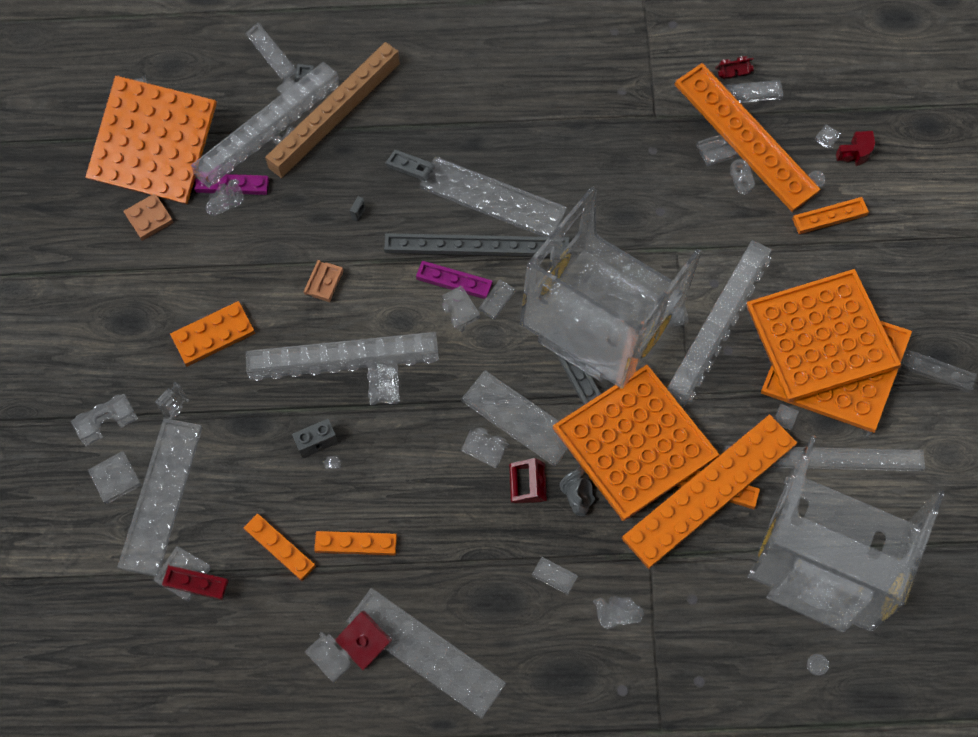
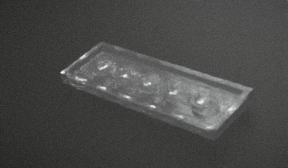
(516, 416)

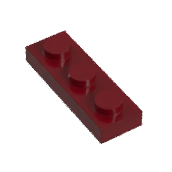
(195, 582)

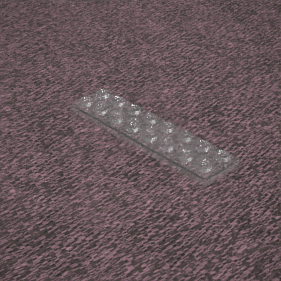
(494, 198)
(160, 497)
(432, 655)

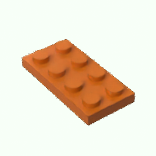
(212, 333)

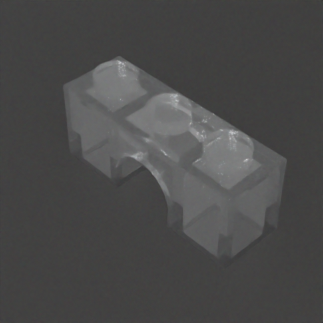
(88, 424)

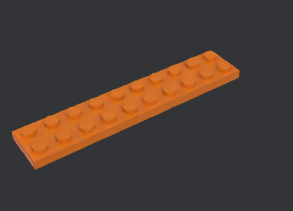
(747, 137)
(708, 491)

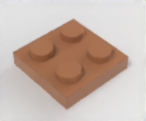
(148, 217)

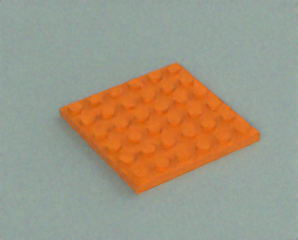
(151, 139)
(822, 335)
(854, 403)
(635, 442)

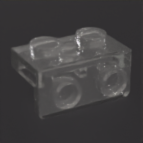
(460, 308)
(383, 384)
(484, 446)
(328, 657)

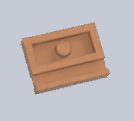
(323, 281)

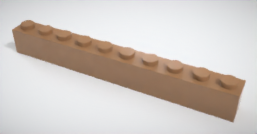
(332, 110)

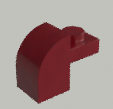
(859, 150)

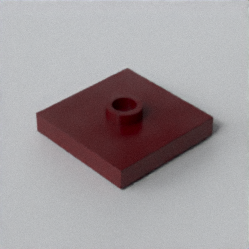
(363, 640)

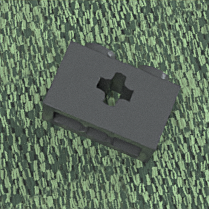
(315, 438)

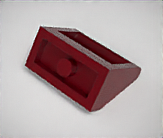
(536, 478)

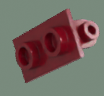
(728, 67)

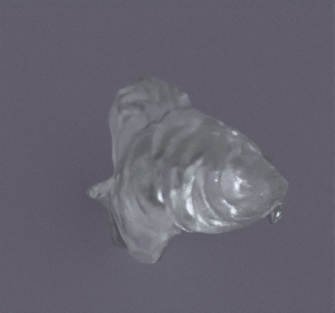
(224, 198)
(617, 611)

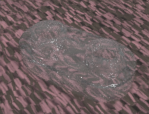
(742, 178)

